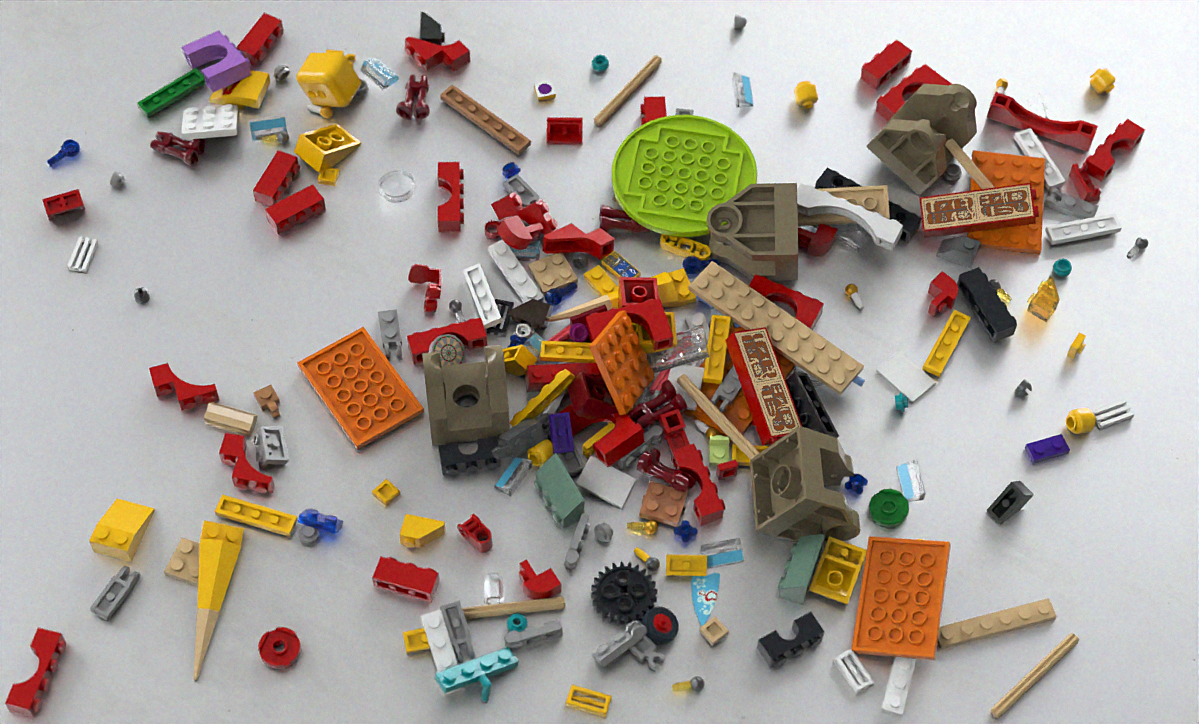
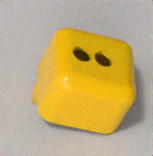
(328, 79)

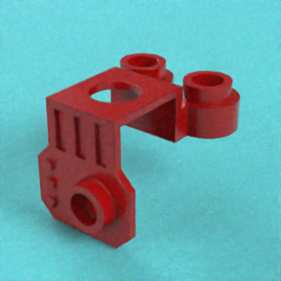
(421, 274)

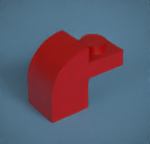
(516, 234)
(818, 242)
(944, 291)
(673, 429)
(541, 585)

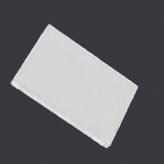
(694, 373)
(906, 376)
(605, 482)

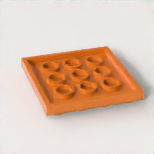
(622, 362)

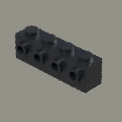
(987, 304)
(808, 405)

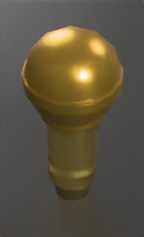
(650, 527)

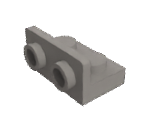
(270, 446)

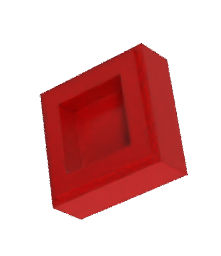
(727, 469)

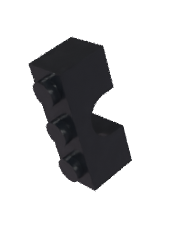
(456, 462)
(777, 650)

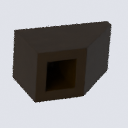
(533, 312)

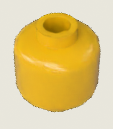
(1102, 80)
(806, 94)
(1080, 420)
(540, 453)

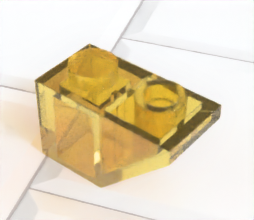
(1045, 301)

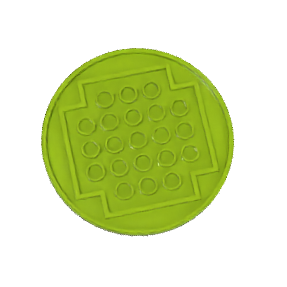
(678, 171)

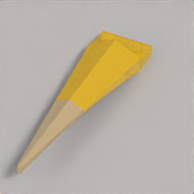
(671, 288)
(217, 558)

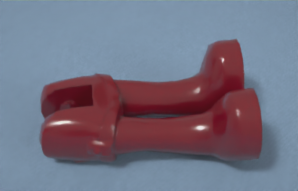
(421, 109)
(166, 141)
(608, 223)
(643, 413)
(650, 465)

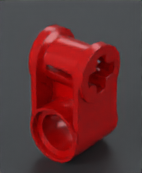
(473, 531)

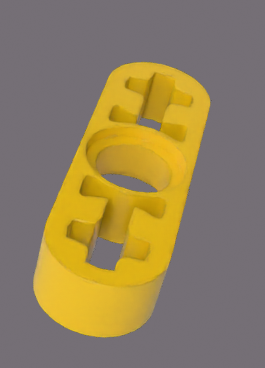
(685, 241)

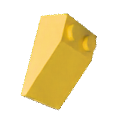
(325, 146)
(121, 530)

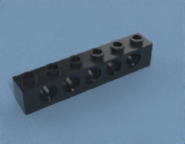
(909, 220)

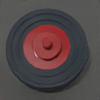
(660, 625)

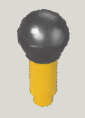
(651, 562)

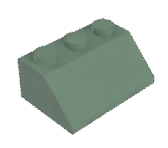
(559, 492)
(801, 568)

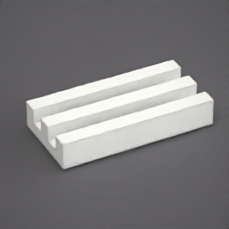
(77, 249)
(1124, 408)
(862, 686)

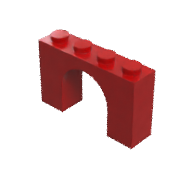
(890, 103)
(805, 308)
(647, 314)
(617, 443)

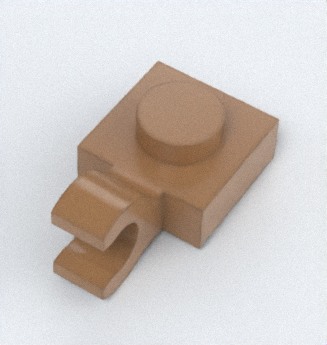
(268, 399)

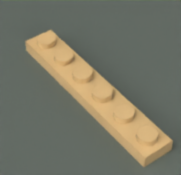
(995, 623)

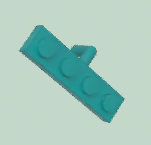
(477, 670)

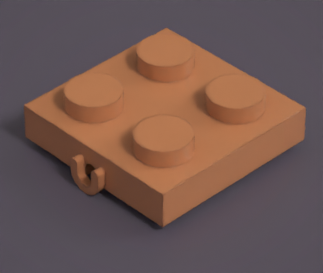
(663, 504)

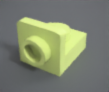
(718, 450)

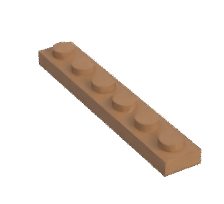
(485, 119)

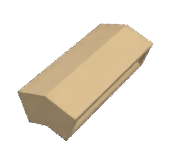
(230, 419)

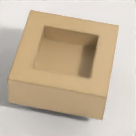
(713, 631)

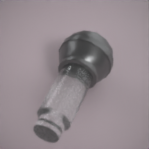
(1140, 244)
(456, 307)

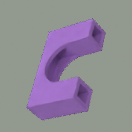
(213, 47)

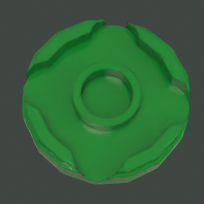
(888, 508)

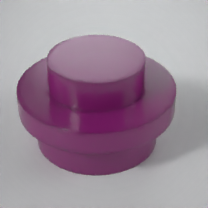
(578, 332)

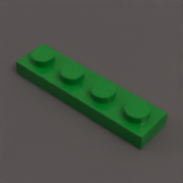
(171, 93)

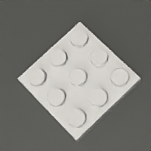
(209, 122)

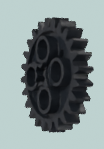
(635, 582)

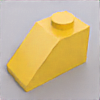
(517, 359)
(419, 531)

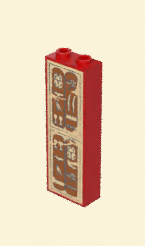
(978, 210)
(763, 384)

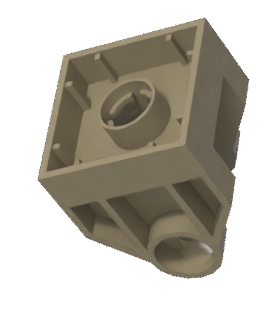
(917, 133)
(758, 231)
(479, 379)
(791, 490)

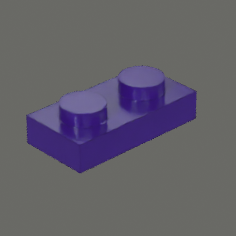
(561, 433)
(1047, 448)

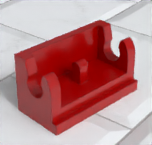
(564, 130)
(1083, 183)
(63, 203)

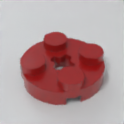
(282, 659)

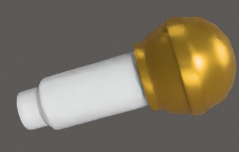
(1001, 85)
(325, 111)
(852, 291)
(707, 430)

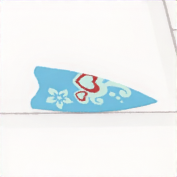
(704, 595)

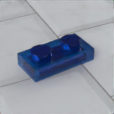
(323, 522)

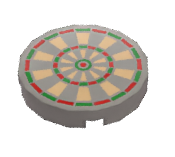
(450, 348)

